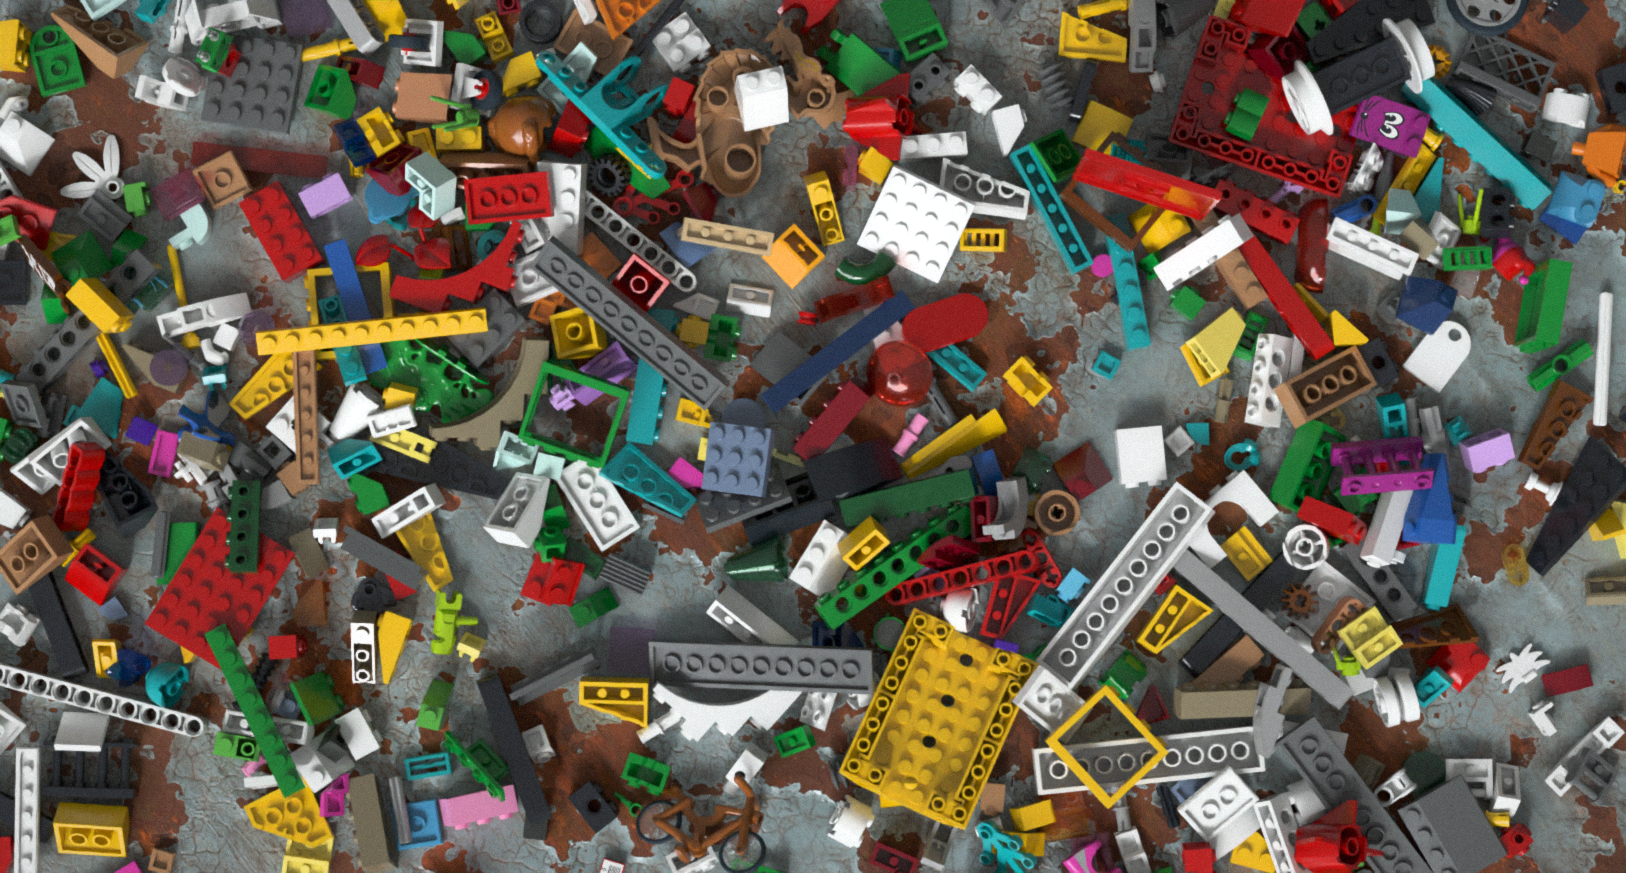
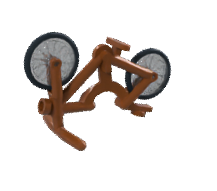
(739, 852)

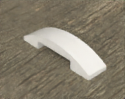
(1597, 739)
(1235, 833)

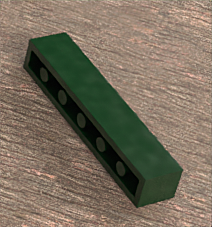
(910, 496)

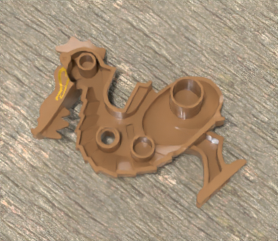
(721, 147)

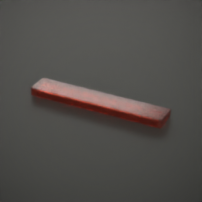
(264, 160)

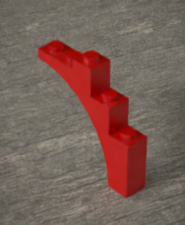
(467, 286)

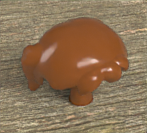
(520, 125)

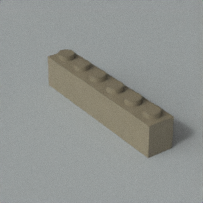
(1234, 699)

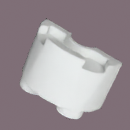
(1566, 108)
(18, 623)
(1307, 803)

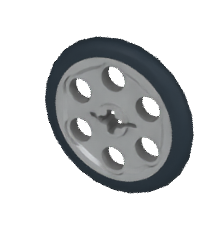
(1483, 24)

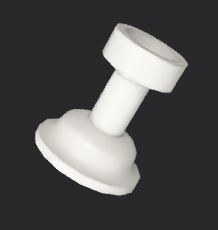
(1551, 490)

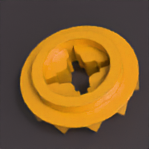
(1442, 56)

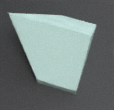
(1400, 211)
(513, 453)

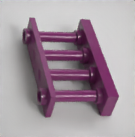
(1378, 451)

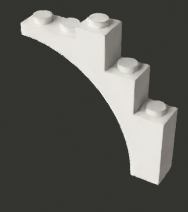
(699, 716)

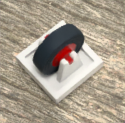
(420, 42)
(478, 87)

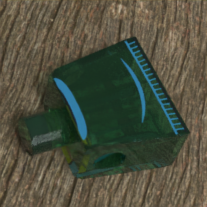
(151, 295)

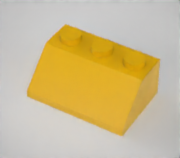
(92, 829)

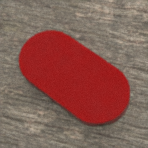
(945, 322)

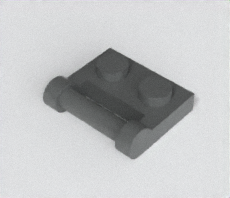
(1597, 771)

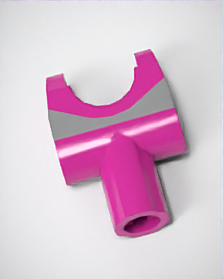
(1081, 859)

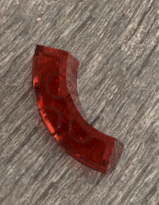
(1312, 245)

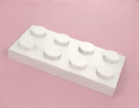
(597, 504)
(1049, 702)

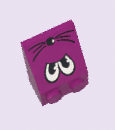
(1390, 125)

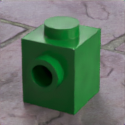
(1186, 302)

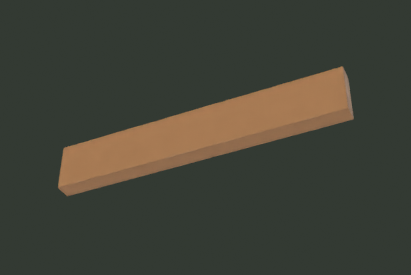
(306, 417)

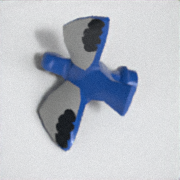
(208, 424)

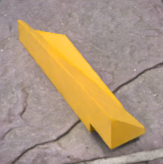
(954, 442)

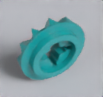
(483, 245)

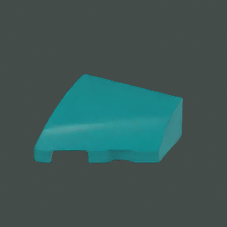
(104, 406)

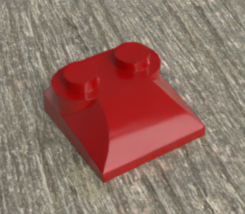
(1460, 662)

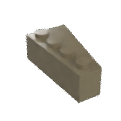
(370, 824)

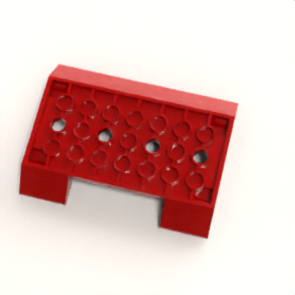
(1277, 145)

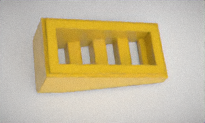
(983, 248)

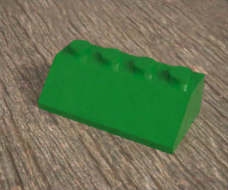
(1305, 466)

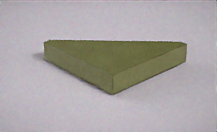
(787, 457)

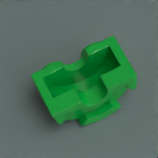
(722, 338)
(1124, 674)
(646, 772)

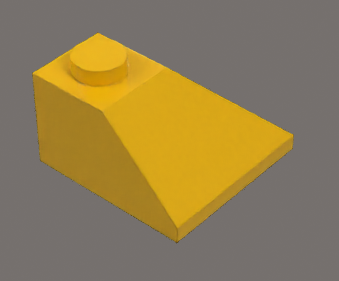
(388, 15)

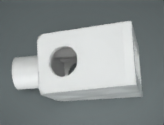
(749, 763)

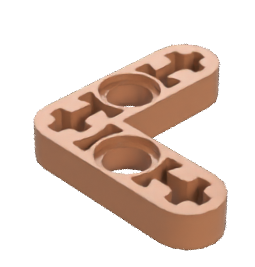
(1342, 613)

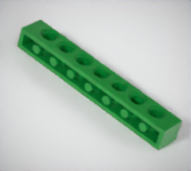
(890, 577)

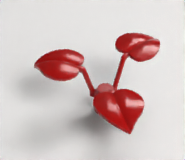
(429, 255)

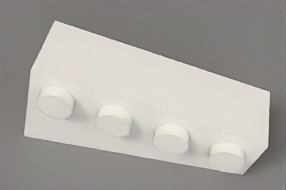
(989, 194)
(569, 196)
(1203, 250)

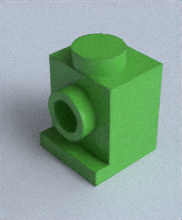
(137, 198)

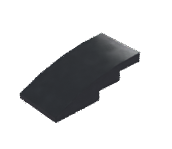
(852, 470)

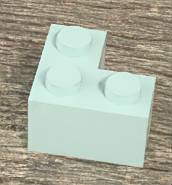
(434, 183)

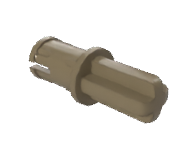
(1223, 401)

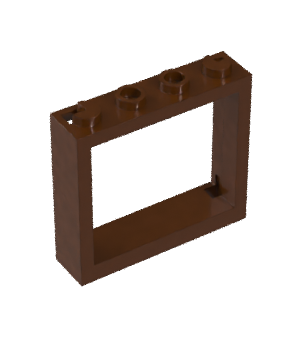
(1095, 217)

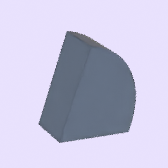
(113, 609)

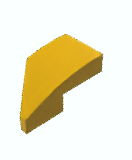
(691, 413)

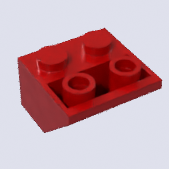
(95, 573)

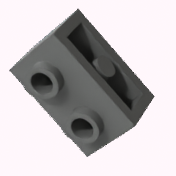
(926, 78)

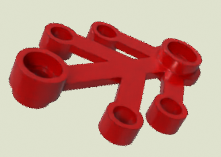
(659, 203)

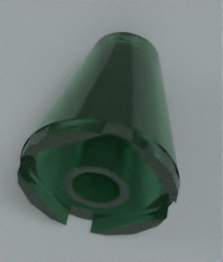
(759, 563)

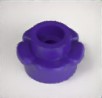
(99, 368)

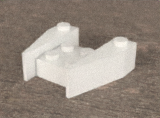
(230, 17)

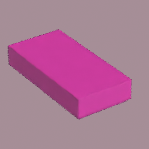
(164, 454)

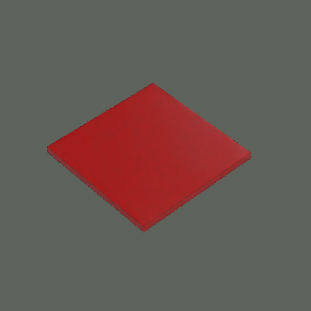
(1146, 184)

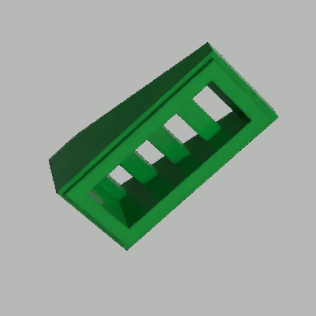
(1486, 258)
(1241, 352)

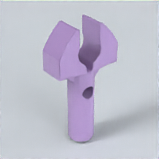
(1284, 190)

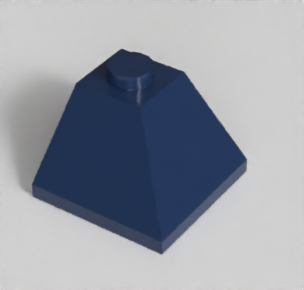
(1425, 303)
(841, 636)

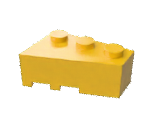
(1171, 619)
(617, 696)

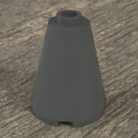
(1179, 15)

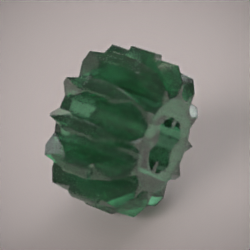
(20, 445)

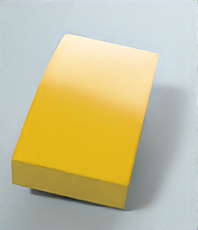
(494, 37)

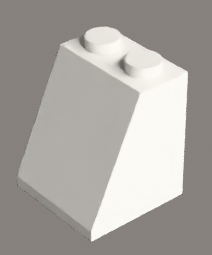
(762, 98)

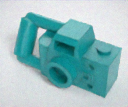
(151, 9)
(1049, 610)

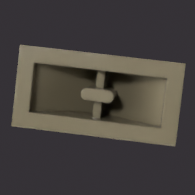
(1419, 238)

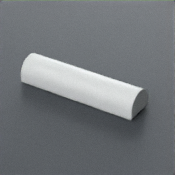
(291, 730)

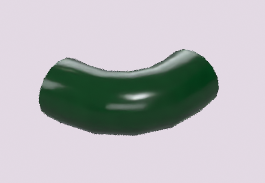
(866, 272)

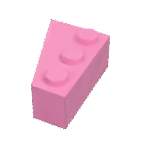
(477, 807)

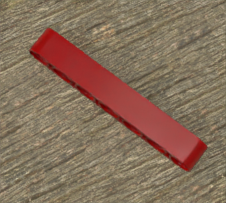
(1286, 299)
(972, 573)

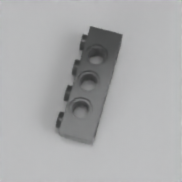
(1393, 609)

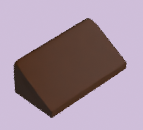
(460, 247)

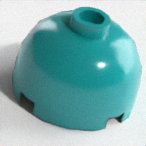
(165, 683)

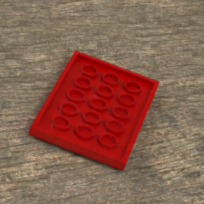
(208, 595)

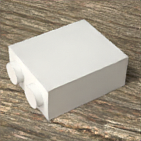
(1140, 456)

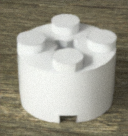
(850, 821)

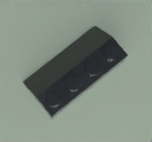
(791, 516)

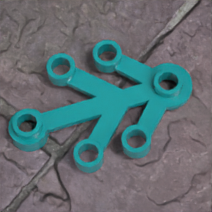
(990, 833)

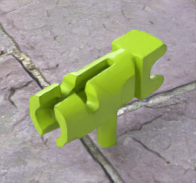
(447, 620)

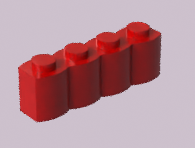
(78, 486)

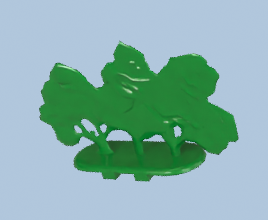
(430, 378)

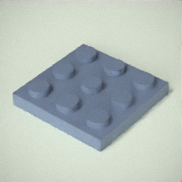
(738, 459)

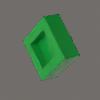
(1149, 262)

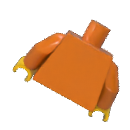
(1604, 154)

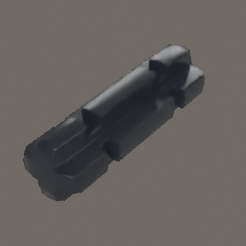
(1168, 806)

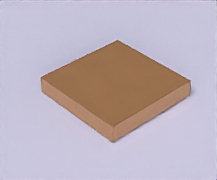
(222, 180)

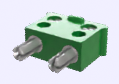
(214, 50)

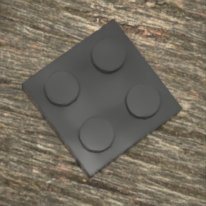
(24, 403)

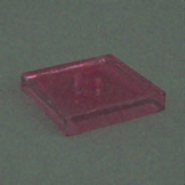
(177, 194)

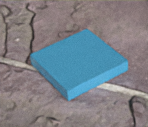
(423, 823)

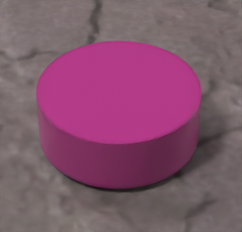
(1101, 266)

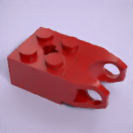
(816, 10)

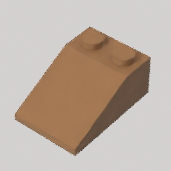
(33, 553)

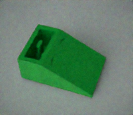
(914, 28)

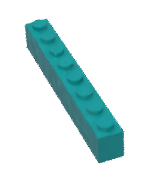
(1480, 142)

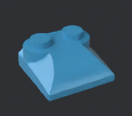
(1576, 199)

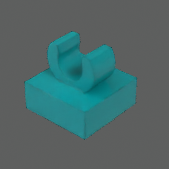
(215, 374)
(1457, 430)

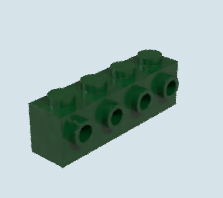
(245, 527)

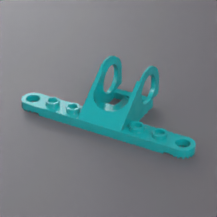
(606, 112)

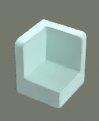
(549, 466)

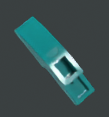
(347, 356)

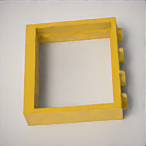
(313, 306)
(1128, 711)

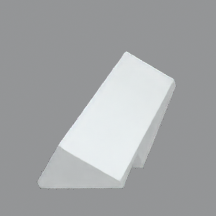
(47, 463)

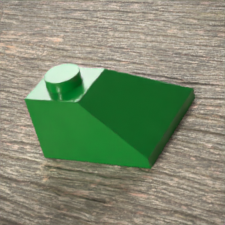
(331, 92)
(81, 259)

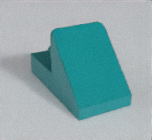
(1431, 685)

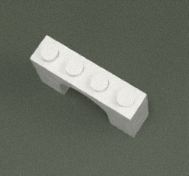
(1248, 495)

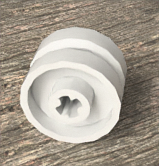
(1396, 699)

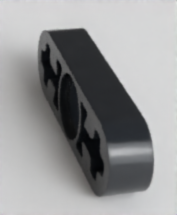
(1082, 90)

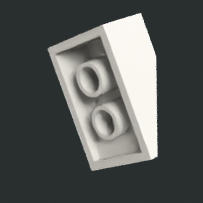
(519, 510)

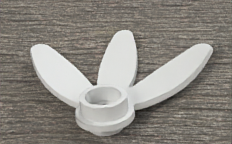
(102, 178)

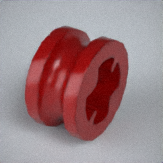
(807, 318)

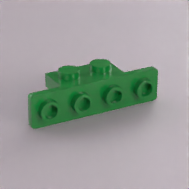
(483, 763)

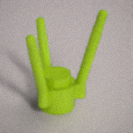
(1472, 224)
(1349, 665)

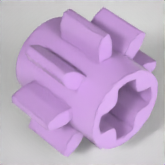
(561, 397)

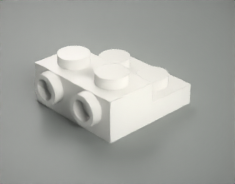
(681, 44)

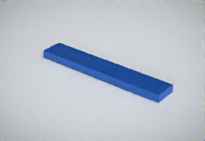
(354, 300)

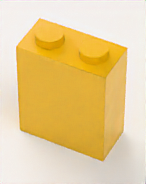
(100, 305)

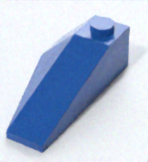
(1430, 512)

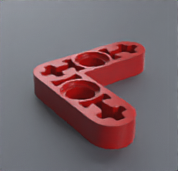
(1036, 547)

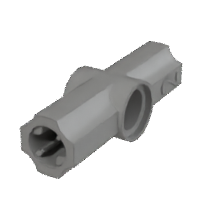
(1434, 434)

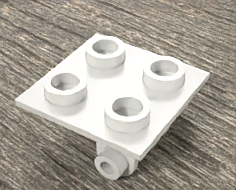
(1369, 163)
(817, 709)

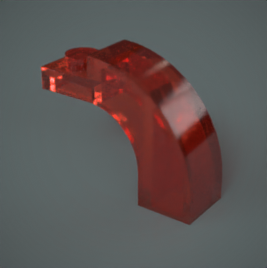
(854, 300)

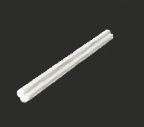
(1602, 359)

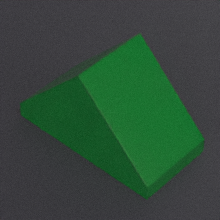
(128, 241)
(52, 307)

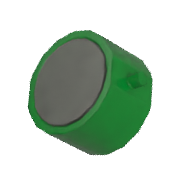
(888, 632)

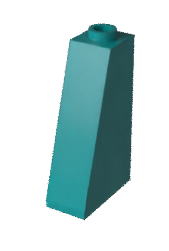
(1441, 571)

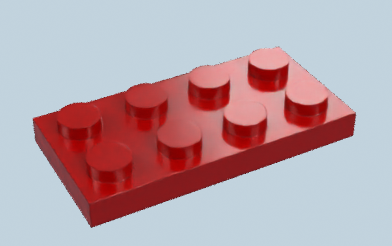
(509, 197)

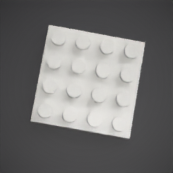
(916, 223)

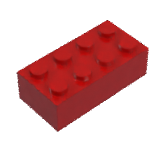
(282, 232)

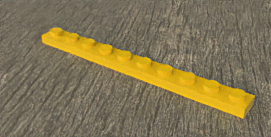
(371, 331)

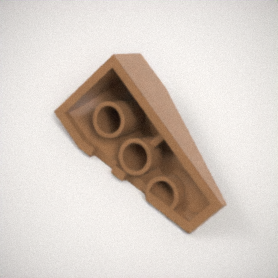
(107, 47)

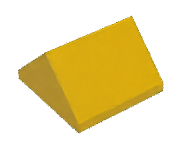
(1342, 331)

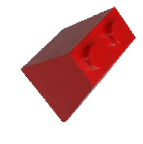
(641, 282)

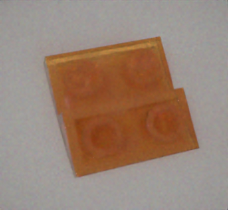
(1069, 816)

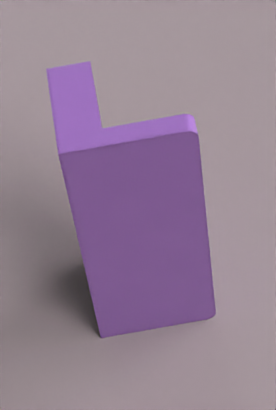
(610, 364)

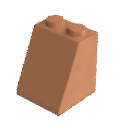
(414, 98)

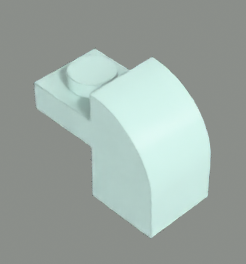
(198, 228)

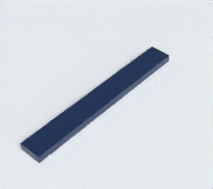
(837, 352)

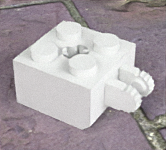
(284, 427)

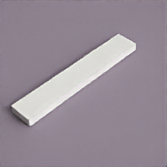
(27, 810)

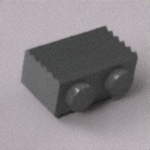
(626, 573)

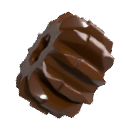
(1306, 603)

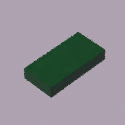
(579, 553)

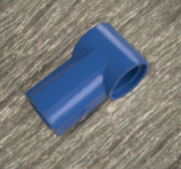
(1352, 211)

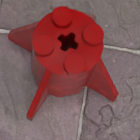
(882, 117)
(1333, 842)

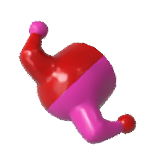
(1511, 259)

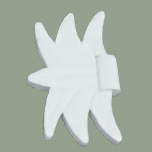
(1522, 667)

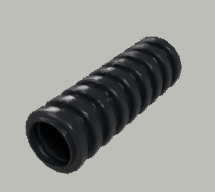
(261, 673)

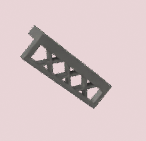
(383, 559)

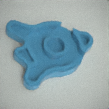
(383, 204)

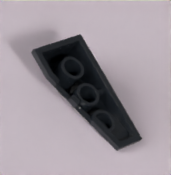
(125, 497)

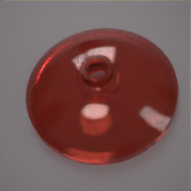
(908, 364)

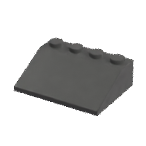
(1452, 828)

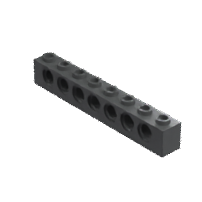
(146, 270)

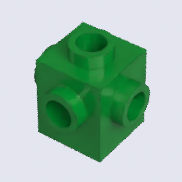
(550, 543)

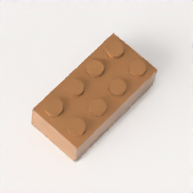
(1325, 386)

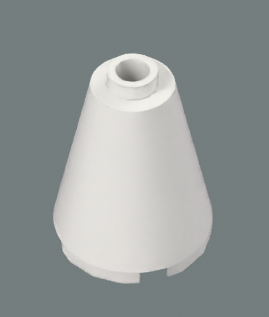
(354, 409)

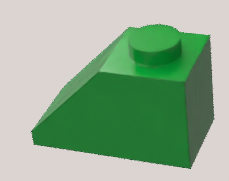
(465, 47)

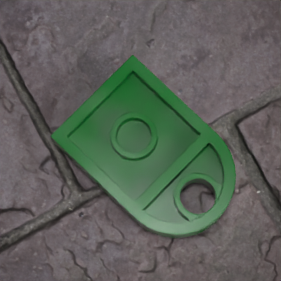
(56, 63)

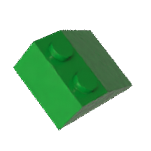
(1057, 155)
(317, 697)

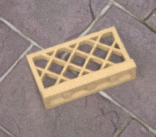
(726, 236)

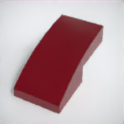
(1567, 680)

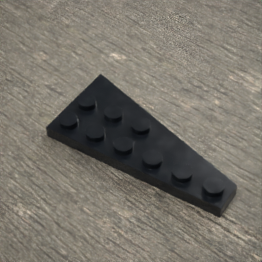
(447, 468)

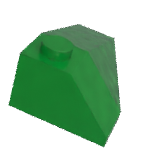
(599, 144)

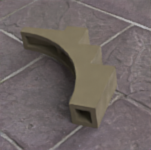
(506, 406)

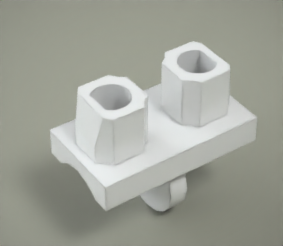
(199, 474)

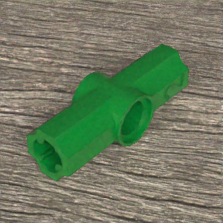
(1570, 357)

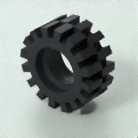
(617, 167)

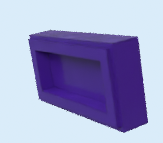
(1005, 645)

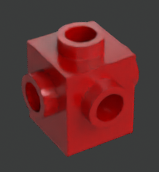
(1520, 834)

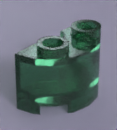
(1032, 466)

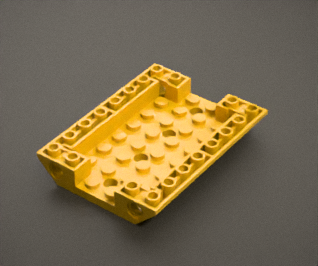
(910, 708)

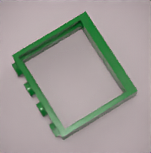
(1543, 306)
(552, 445)

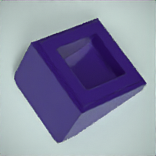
(141, 430)

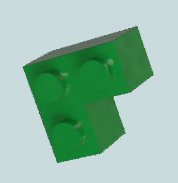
(1351, 503)

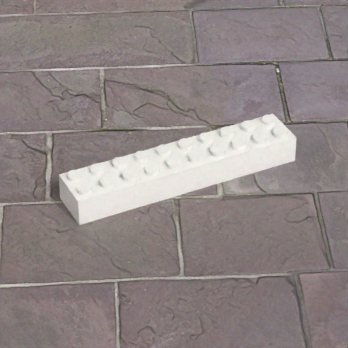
(1125, 586)
(1116, 760)

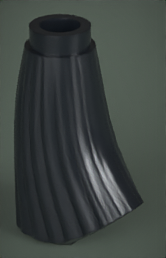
(1473, 95)

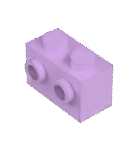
(325, 195)
(1487, 450)

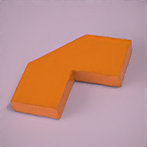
(548, 305)

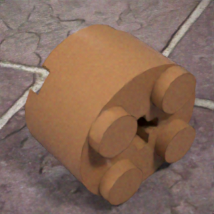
(1062, 501)

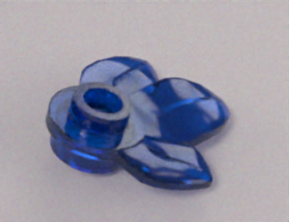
(127, 668)

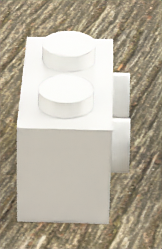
(977, 90)
(696, 864)

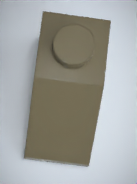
(203, 452)

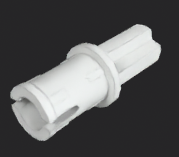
(657, 726)

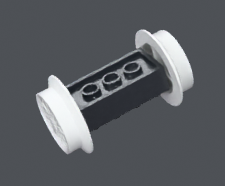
(1359, 76)

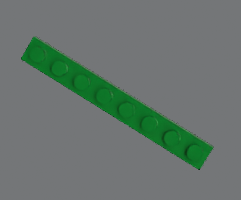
(255, 711)

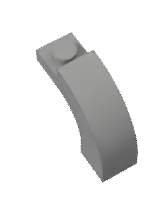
(273, 496)
(1011, 509)
(938, 845)

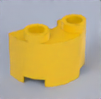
(380, 131)
(1027, 381)

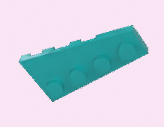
(644, 478)

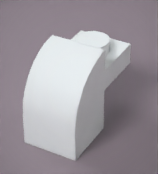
(160, 94)

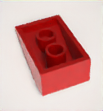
(1267, 16)

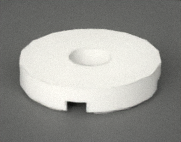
(183, 77)

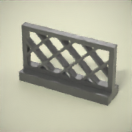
(1506, 91)
(555, 675)

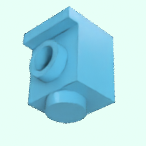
(1071, 585)

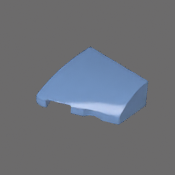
(686, 252)

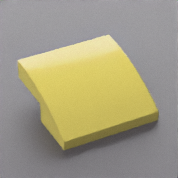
(1369, 637)
(307, 859)

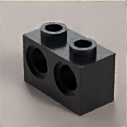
(1491, 213)

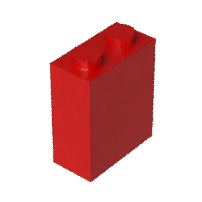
(1332, 520)

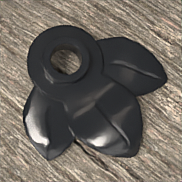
(375, 600)

